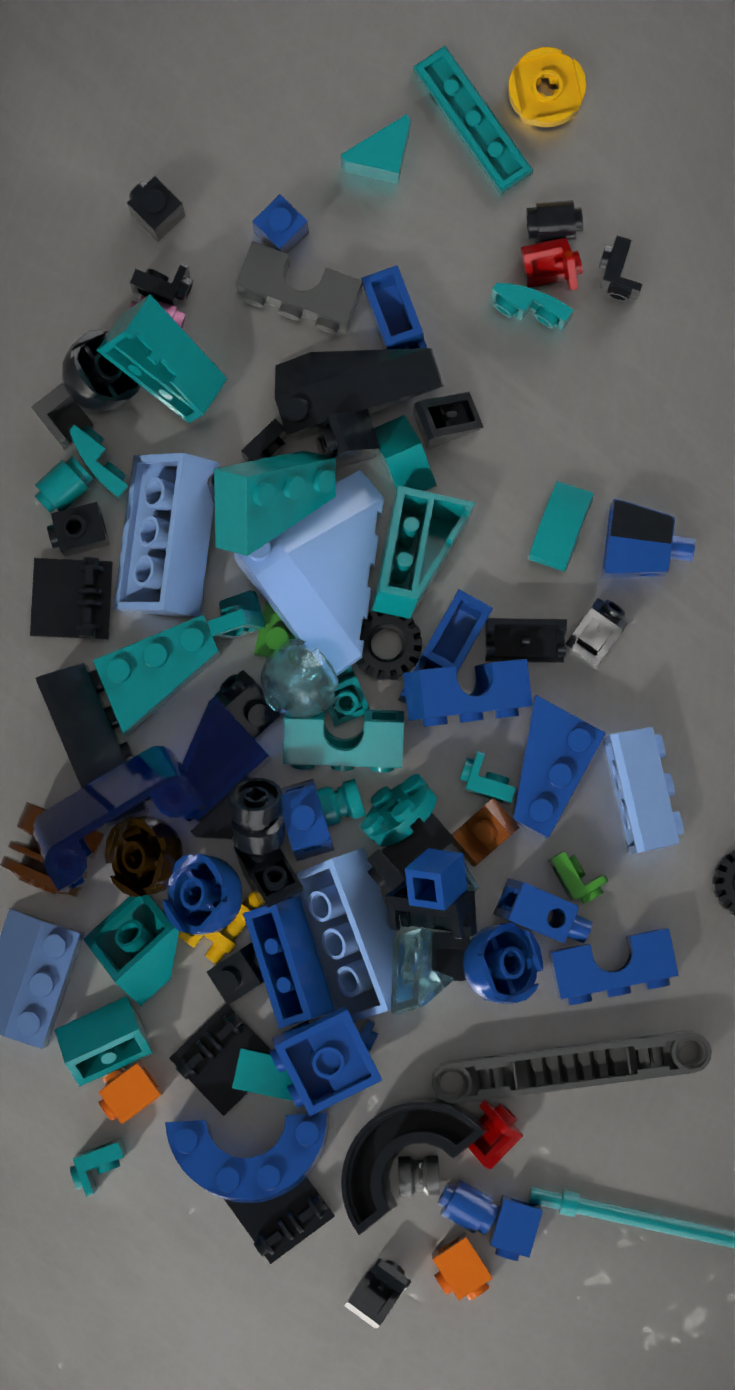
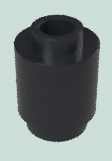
(554, 221)

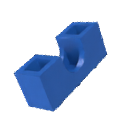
(498, 688)
(649, 962)

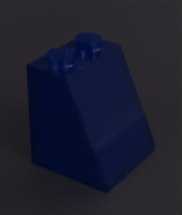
(221, 756)

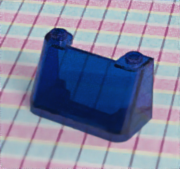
(62, 827)

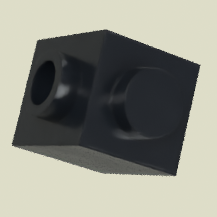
(155, 207)
(78, 529)

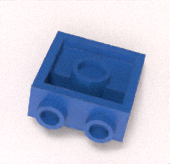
(324, 1061)

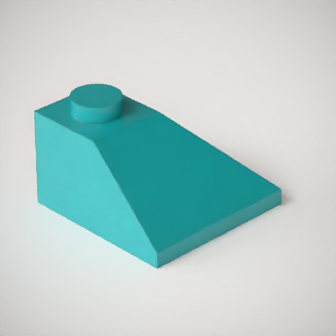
(136, 947)

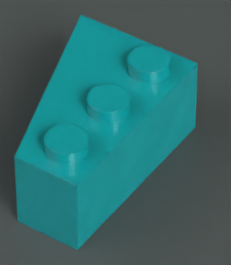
(163, 359)
(268, 497)
(415, 547)
(154, 669)

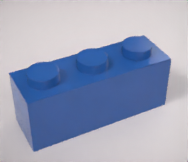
(289, 962)

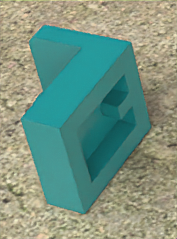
(238, 617)
(491, 786)
(102, 1158)

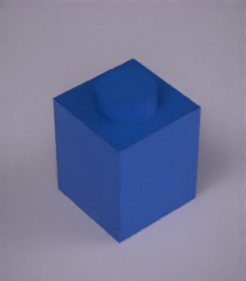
(280, 225)
(436, 879)
(515, 1228)

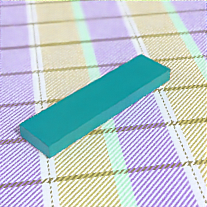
(472, 120)

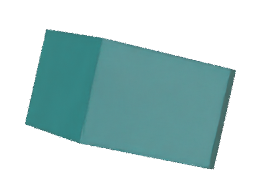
(380, 154)
(404, 455)

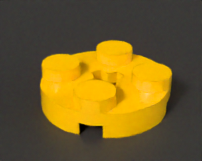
(559, 69)

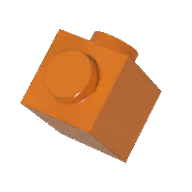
(128, 1092)
(461, 1269)

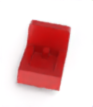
(551, 263)
(499, 1138)

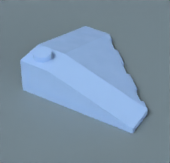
(321, 569)

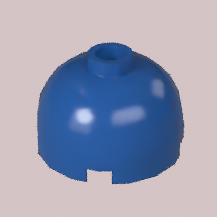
(202, 894)
(503, 963)

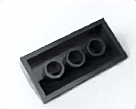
(86, 727)

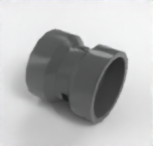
(409, 1176)

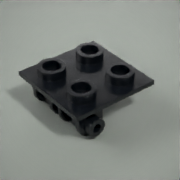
(71, 598)
(212, 1057)
(283, 1221)

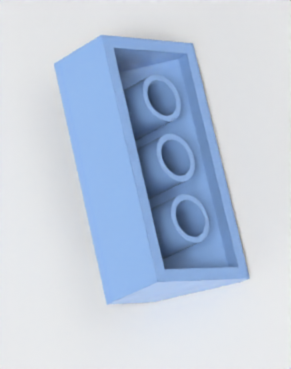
(165, 536)
(350, 932)

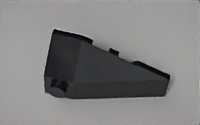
(349, 381)

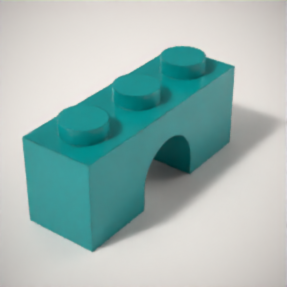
(375, 746)

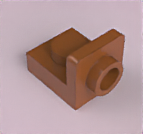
(484, 832)

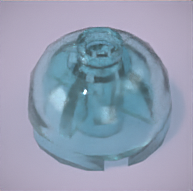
(298, 681)

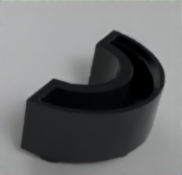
(373, 1150)

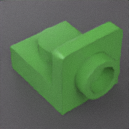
(569, 873)

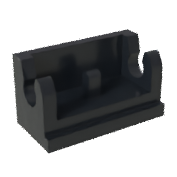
(525, 639)
(457, 918)

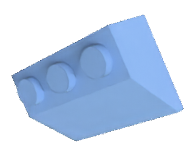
(643, 789)

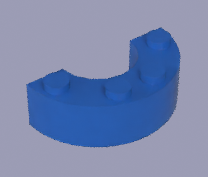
(255, 1177)

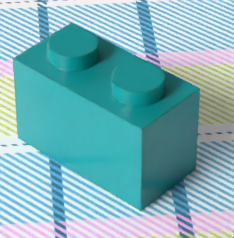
(103, 1041)

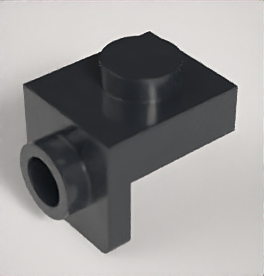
(613, 263)
(246, 703)
(237, 974)
(377, 1292)

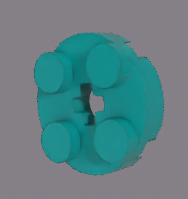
(397, 810)

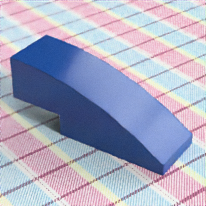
(393, 310)
(454, 635)

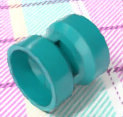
(342, 802)

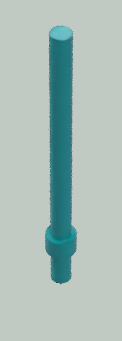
(570, 1204)

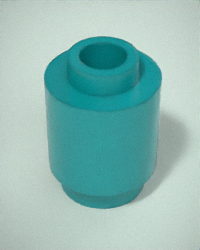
(63, 485)

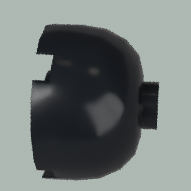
(93, 378)

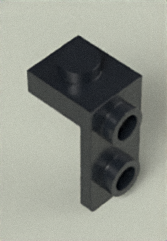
(392, 860)

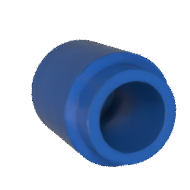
(468, 1207)

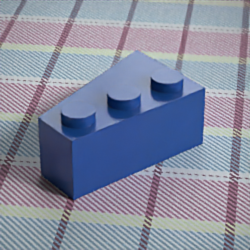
(552, 765)

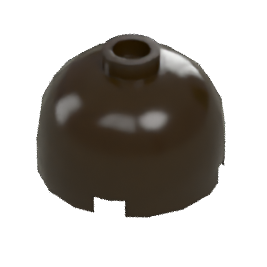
(142, 855)

